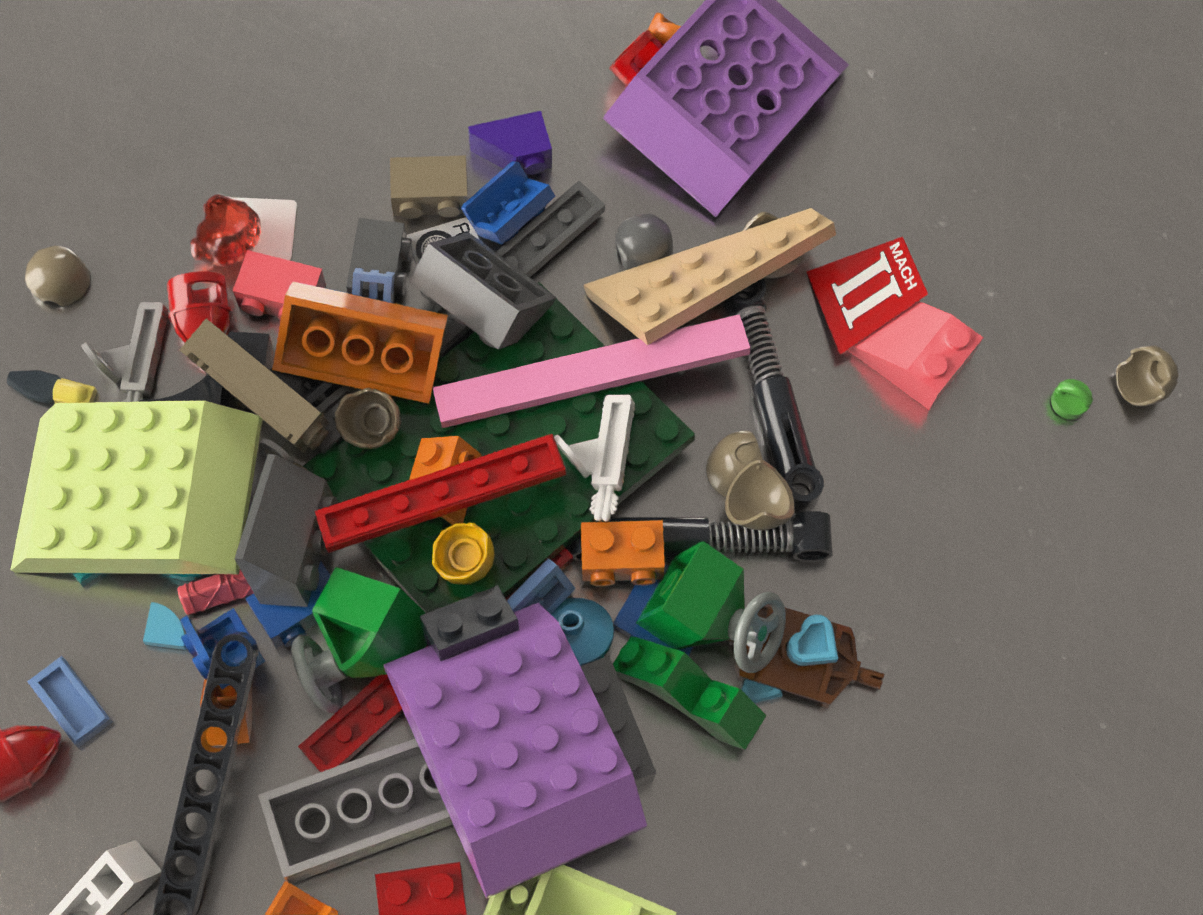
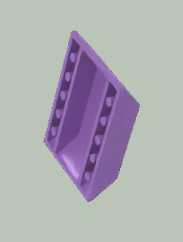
(519, 751)

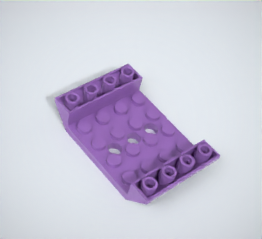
(701, 123)

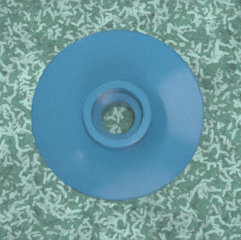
(593, 631)

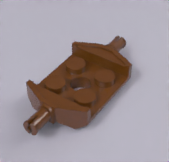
(817, 681)

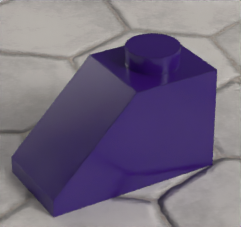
(514, 139)

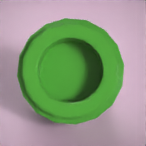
(1071, 399)

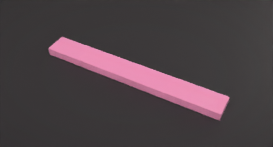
(590, 371)

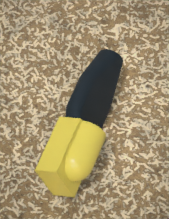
(50, 387)

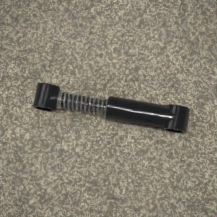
(776, 400)
(804, 536)

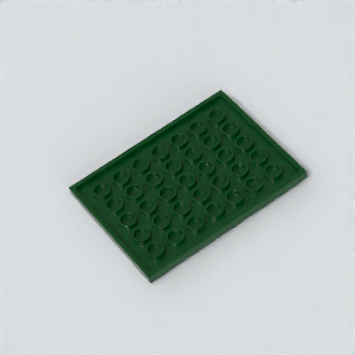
(523, 524)

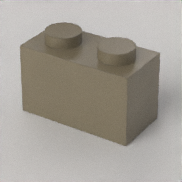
(428, 185)

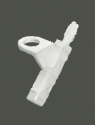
(605, 455)

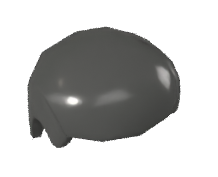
(643, 240)

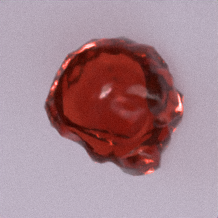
(225, 232)

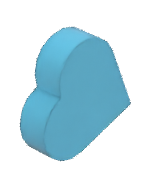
(813, 643)

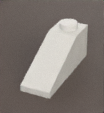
(111, 883)

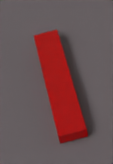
(440, 493)

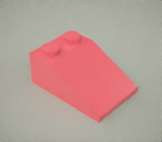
(920, 351)

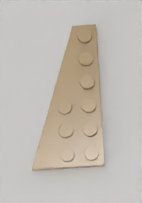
(682, 286)

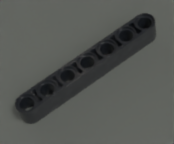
(205, 757)

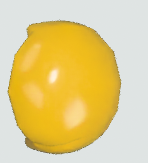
(463, 553)

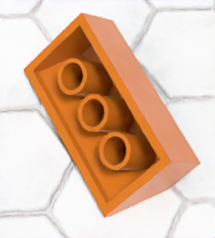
(359, 342)

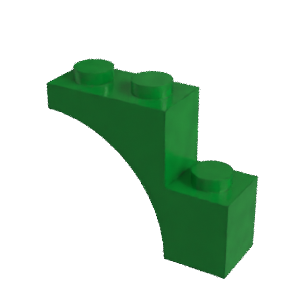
(679, 681)

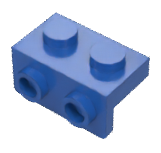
(506, 204)
(203, 641)

